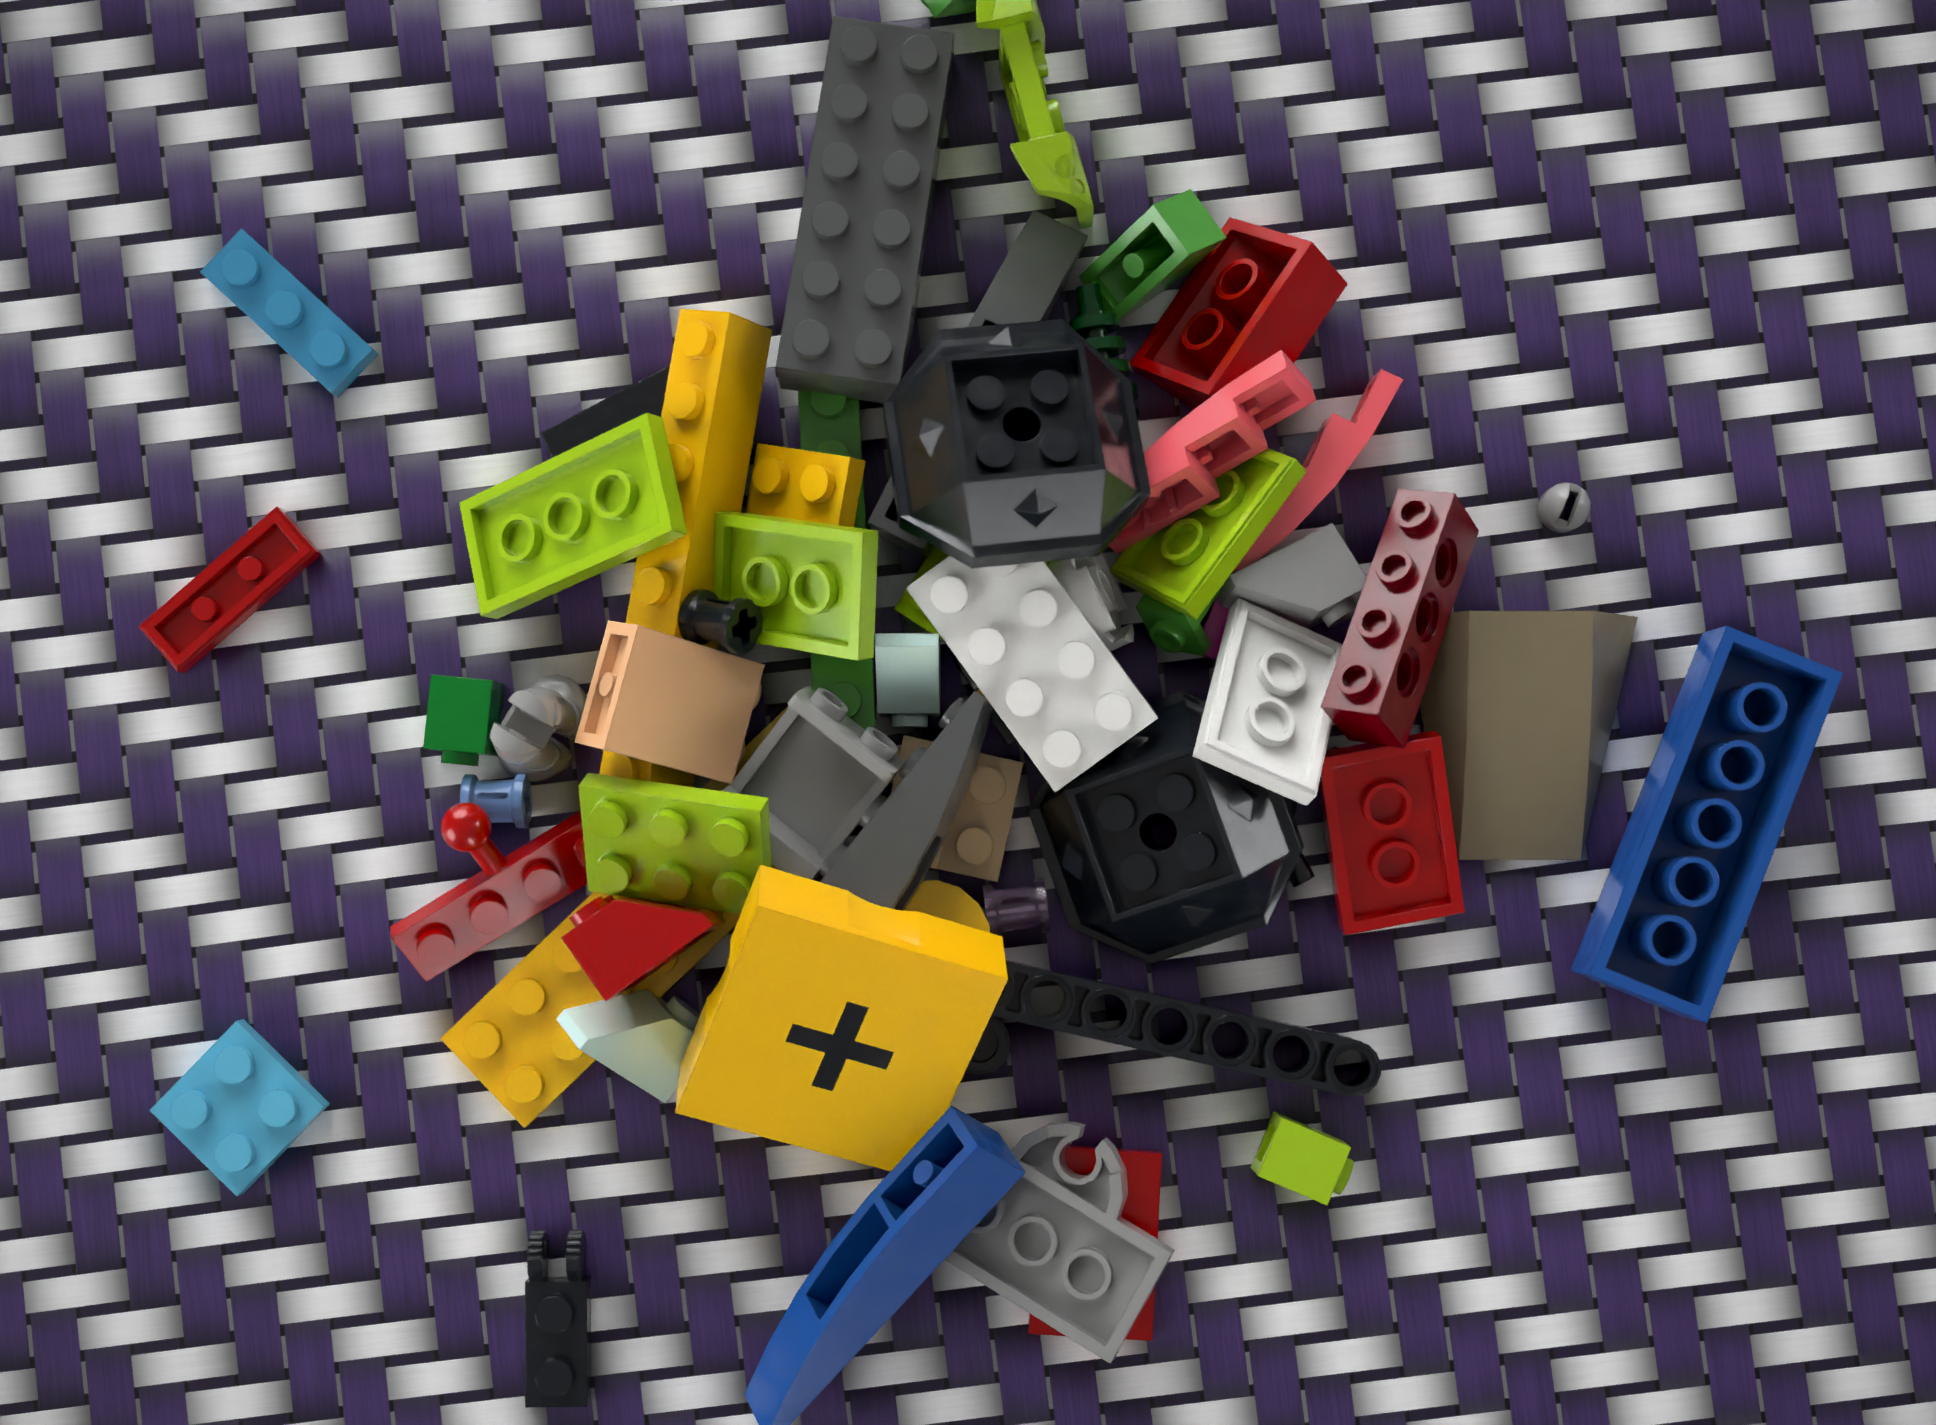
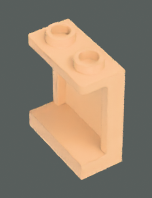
(670, 702)

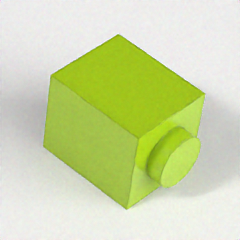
(1303, 1159)

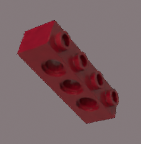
(1400, 618)

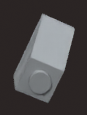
(1302, 582)

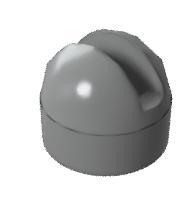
(1553, 502)

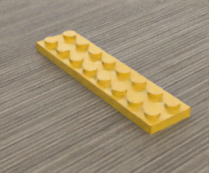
(513, 1031)

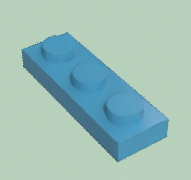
(289, 313)

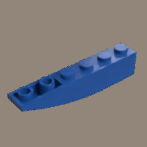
(881, 1260)

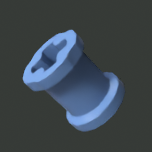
(502, 799)

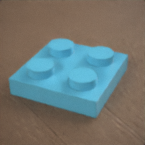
(239, 1107)

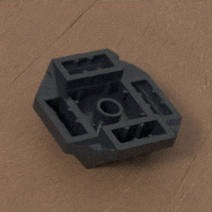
(1002, 497)
(1153, 899)

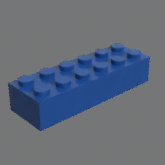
(1706, 822)

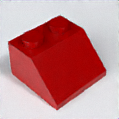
(633, 938)

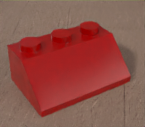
(1238, 309)

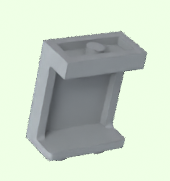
(817, 778)

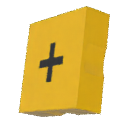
(839, 1021)

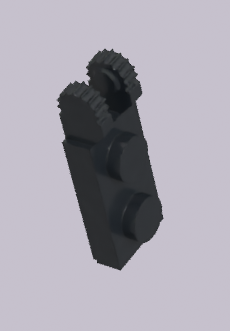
(557, 1326)

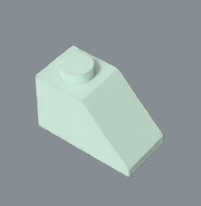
(908, 678)
(635, 1037)

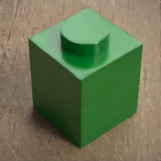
(462, 718)

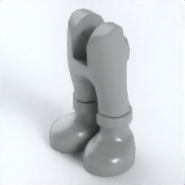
(526, 732)

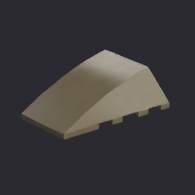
(1525, 726)

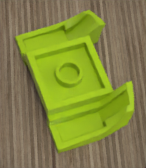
(1043, 146)

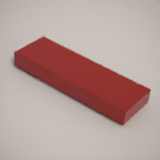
(230, 590)

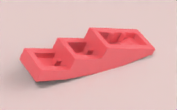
(1213, 441)
(1326, 462)

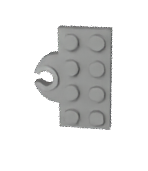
(1064, 1247)

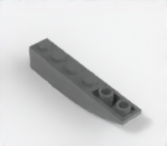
(1020, 292)
(910, 825)

